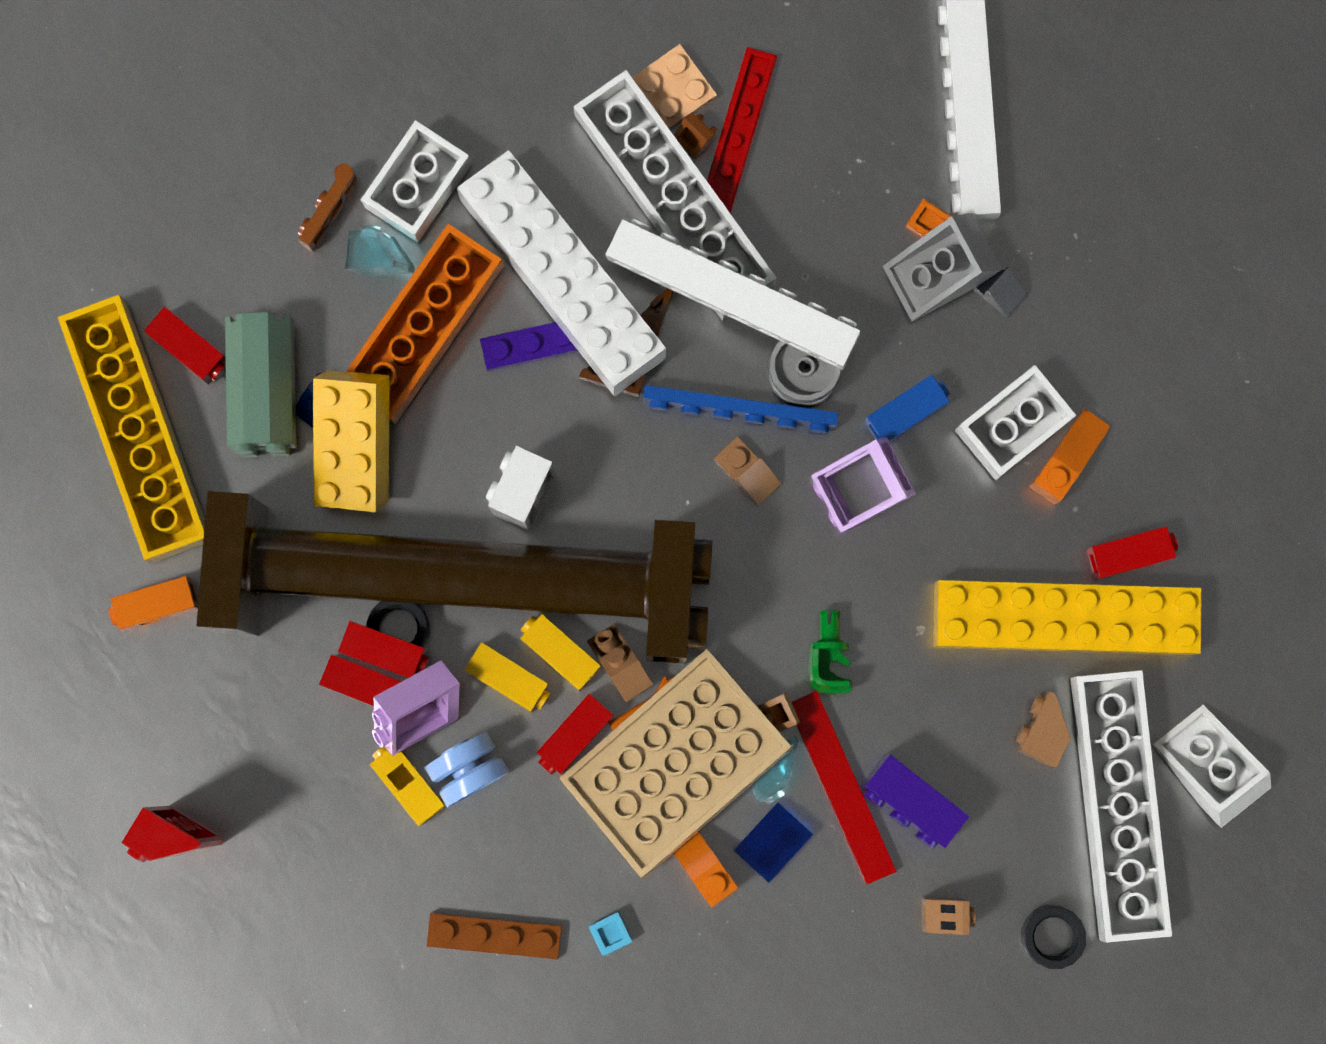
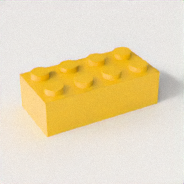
(351, 440)

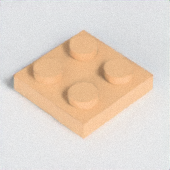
(674, 86)

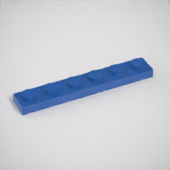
(753, 411)

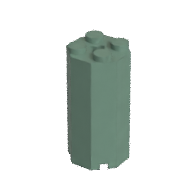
(260, 384)

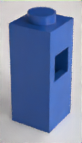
(908, 409)

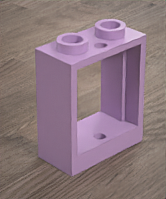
(890, 470)
(415, 708)

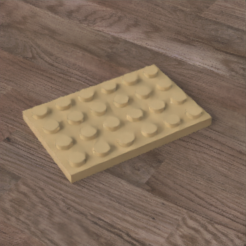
(675, 763)

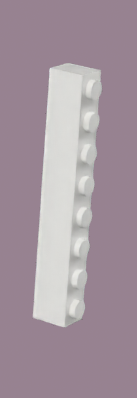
(970, 109)
(733, 294)

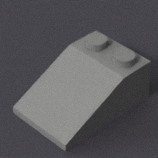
(942, 266)

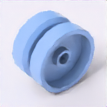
(465, 766)

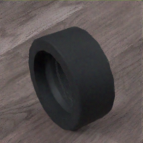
(419, 614)
(1077, 946)

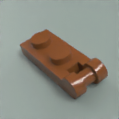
(327, 206)

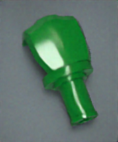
(825, 653)

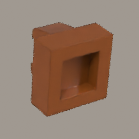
(694, 134)

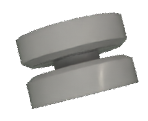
(797, 387)

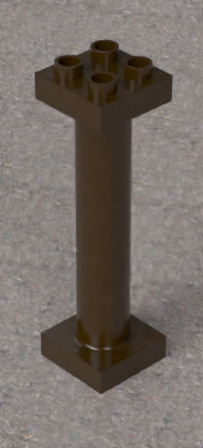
(249, 559)

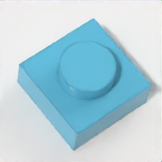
(610, 933)

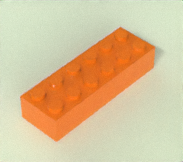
(427, 316)

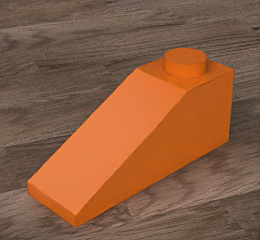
(1069, 457)
(705, 870)

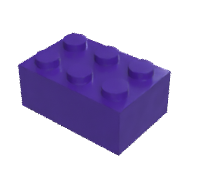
(913, 802)

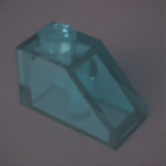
(376, 253)
(769, 785)

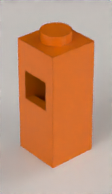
(153, 604)

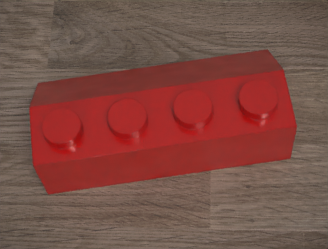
(166, 833)

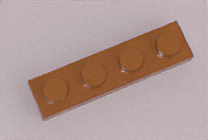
(494, 936)

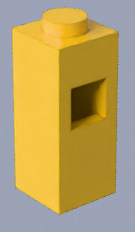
(559, 651)
(508, 678)
(407, 785)

